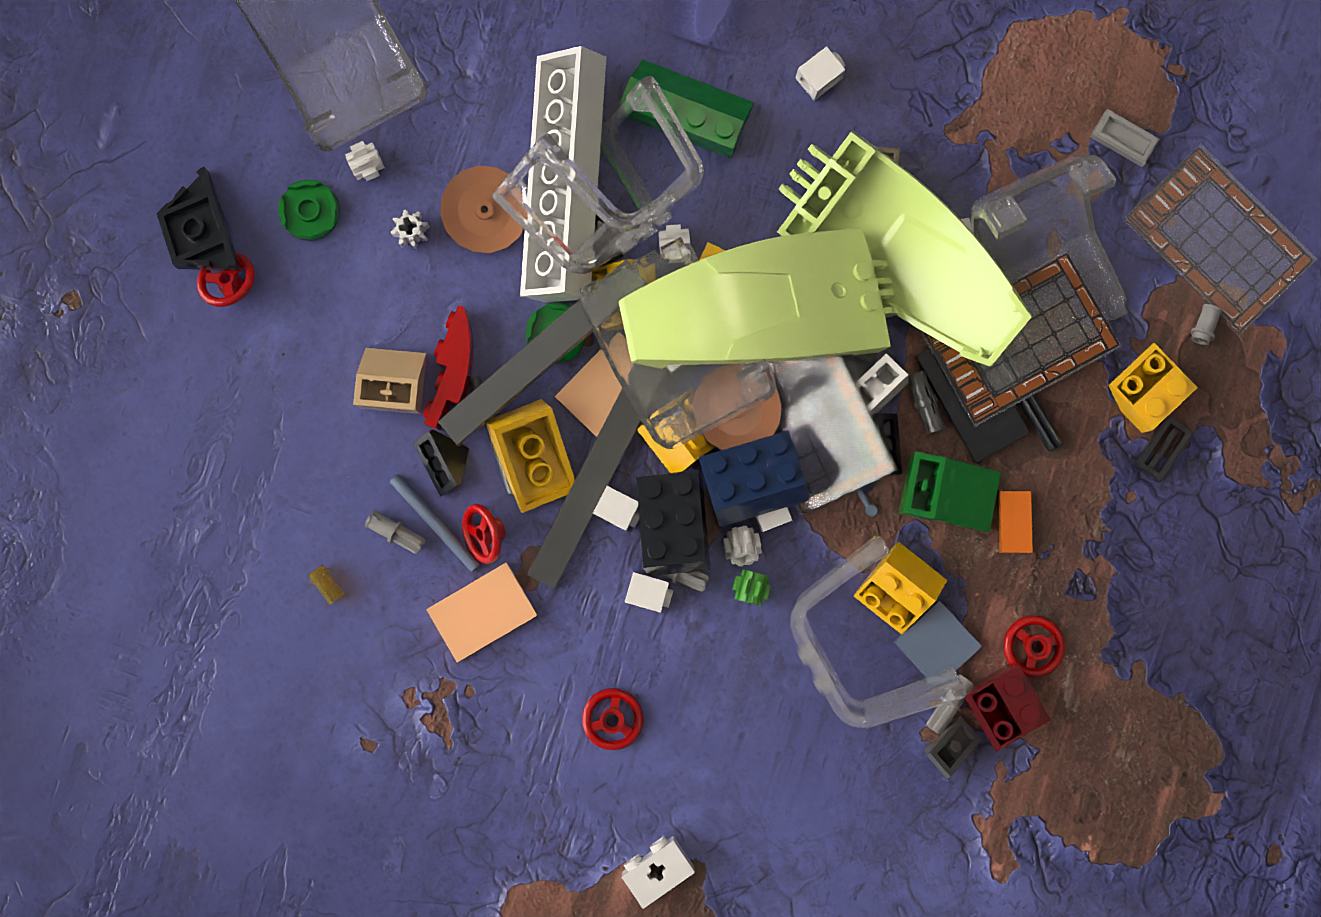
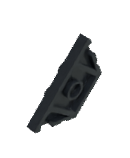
(197, 228)

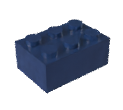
(754, 478)

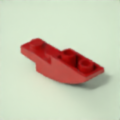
(456, 356)

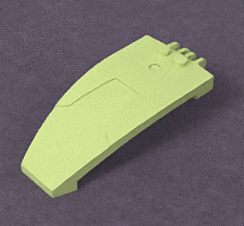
(935, 262)
(765, 302)

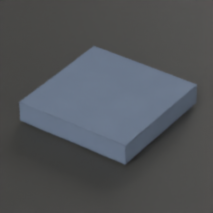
(937, 641)

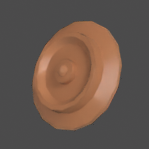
(473, 214)
(748, 426)

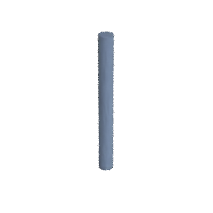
(435, 523)

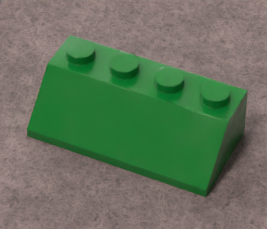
(705, 112)

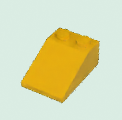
(532, 454)

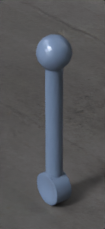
(870, 510)

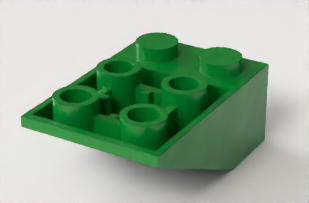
(949, 492)

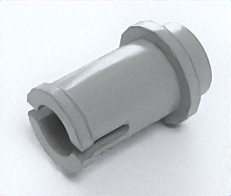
(1206, 324)

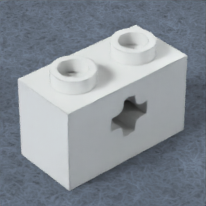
(881, 383)
(648, 886)

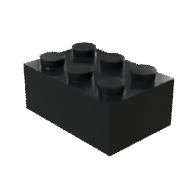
(673, 523)

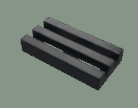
(1148, 469)

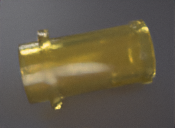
(326, 584)

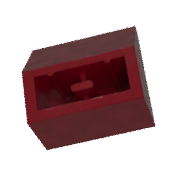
(1006, 706)

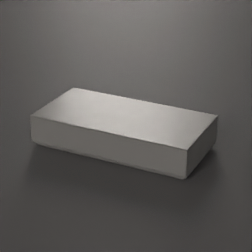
(1124, 137)

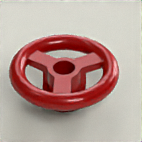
(229, 283)
(488, 532)
(1045, 645)
(591, 727)

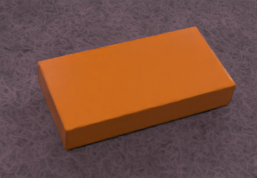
(1015, 522)

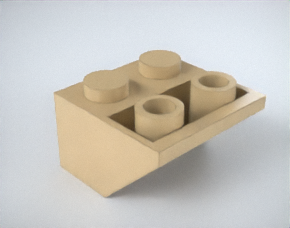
(390, 381)

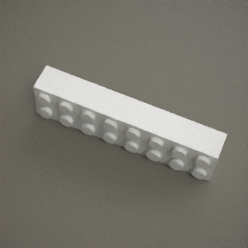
(571, 111)

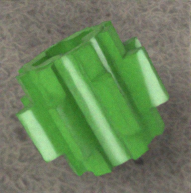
(751, 587)

